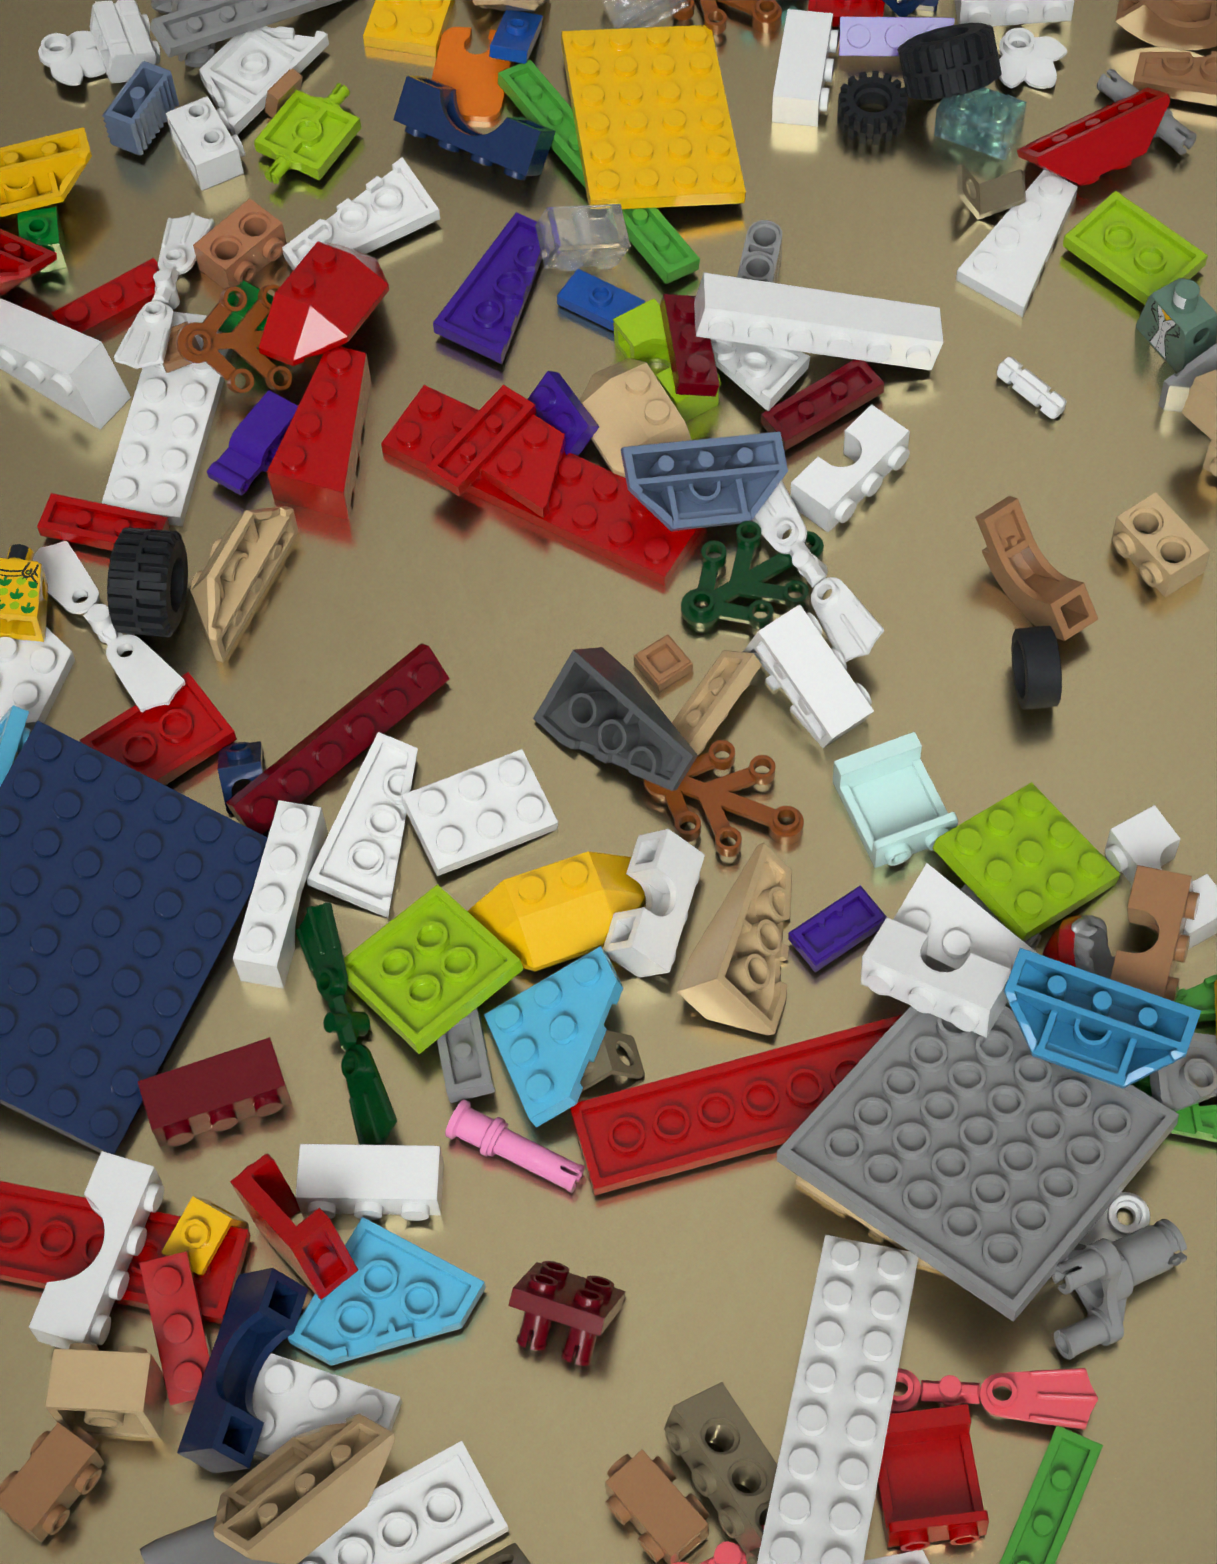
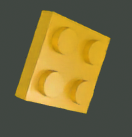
(408, 25)

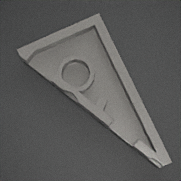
(1189, 1078)

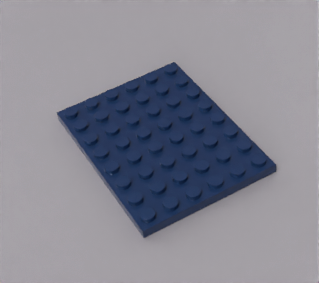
(104, 929)

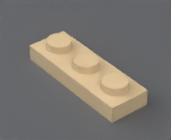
(715, 697)

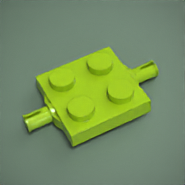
(307, 134)

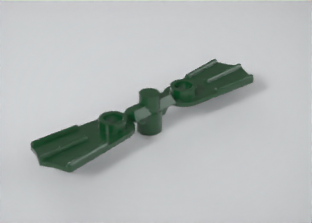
(368, 1097)

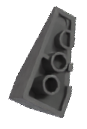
(610, 715)

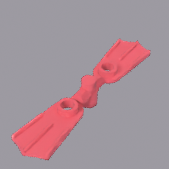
(1037, 1396)

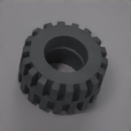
(949, 61)
(147, 582)

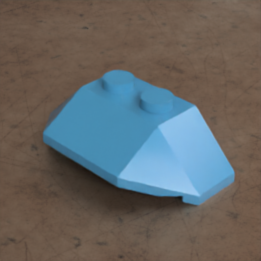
(1095, 1021)

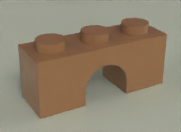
(1162, 903)

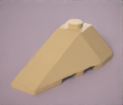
(738, 961)

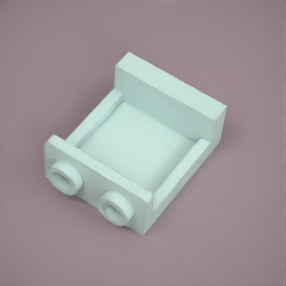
(892, 800)

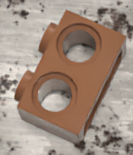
(240, 245)

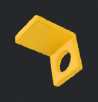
(201, 1232)

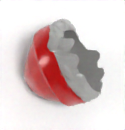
(1082, 944)

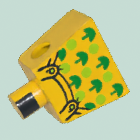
(22, 595)

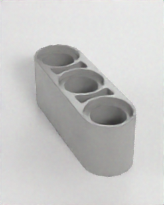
(762, 252)

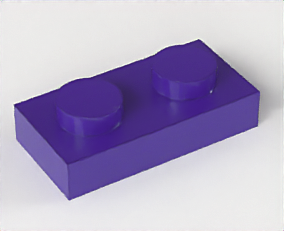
(564, 411)

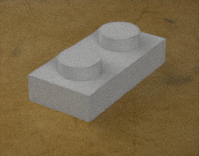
(465, 1060)

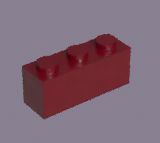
(214, 1093)

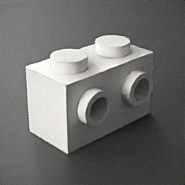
(205, 142)

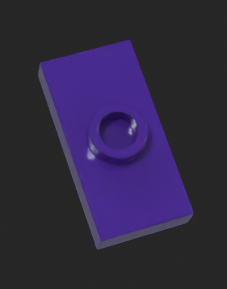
(837, 928)

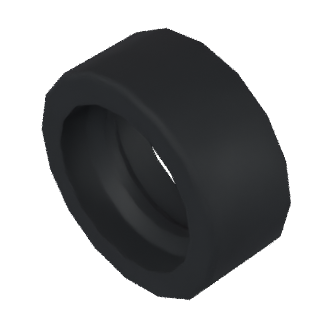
(1036, 667)

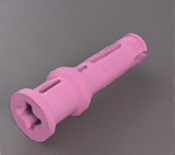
(495, 1138)

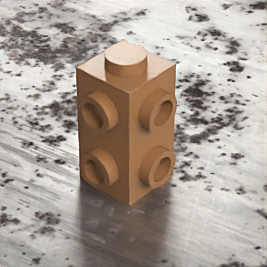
(51, 1480)
(645, 1495)

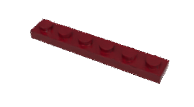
(339, 738)

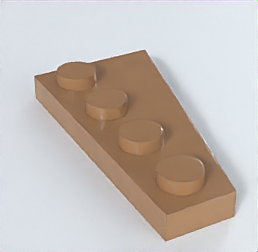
(1179, 75)

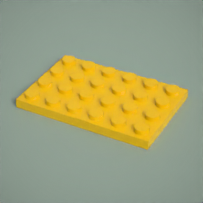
(652, 117)

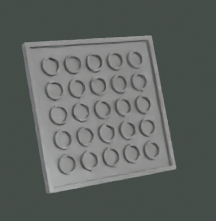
(976, 1152)

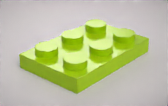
(1133, 248)

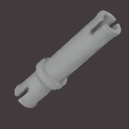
(1169, 128)

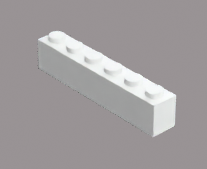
(817, 321)

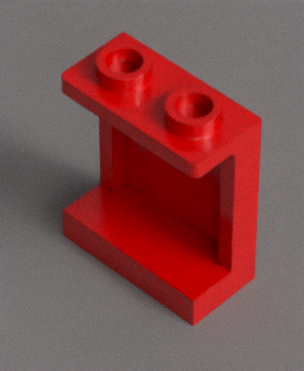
(310, 1247)
(930, 1480)

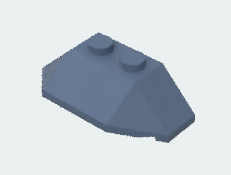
(705, 479)

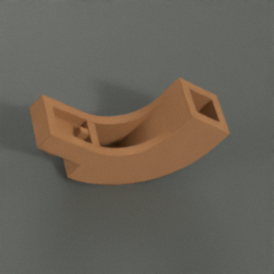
(1171, 22)
(1028, 577)

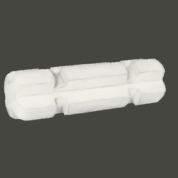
(1031, 387)

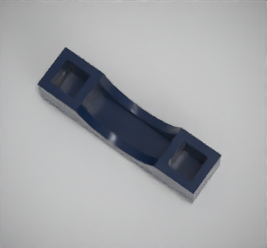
(433, 110)
(222, 1422)

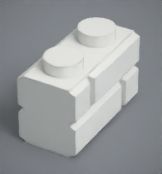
(122, 38)

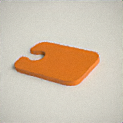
(471, 75)

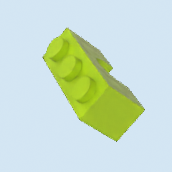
(642, 337)

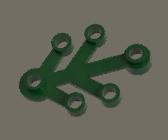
(744, 583)

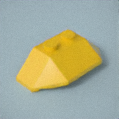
(41, 170)
(559, 907)

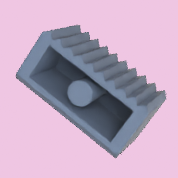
(140, 108)

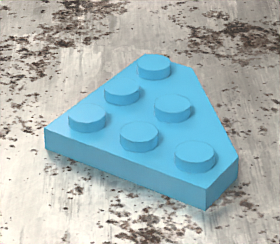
(555, 1032)
(389, 1302)

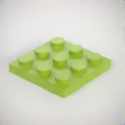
(1026, 862)
(429, 968)

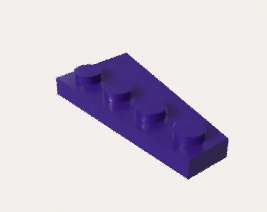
(494, 293)

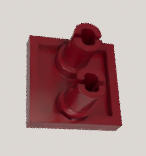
(556, 1295)

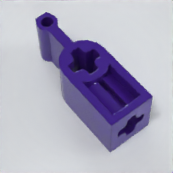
(253, 443)

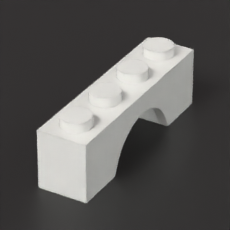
(269, 924)
(80, 1306)

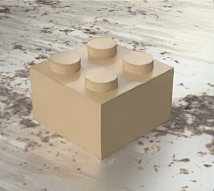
(107, 1391)

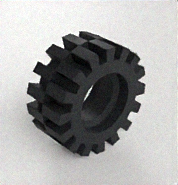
(872, 124)

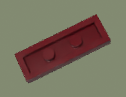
(689, 355)
(823, 402)

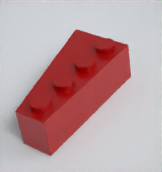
(324, 437)

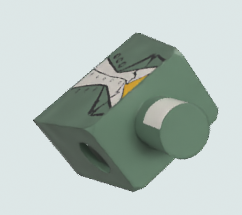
(1178, 323)

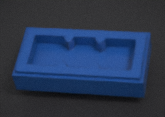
(516, 36)
(596, 299)

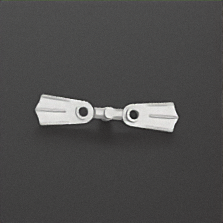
(150, 332)
(842, 615)
(142, 673)

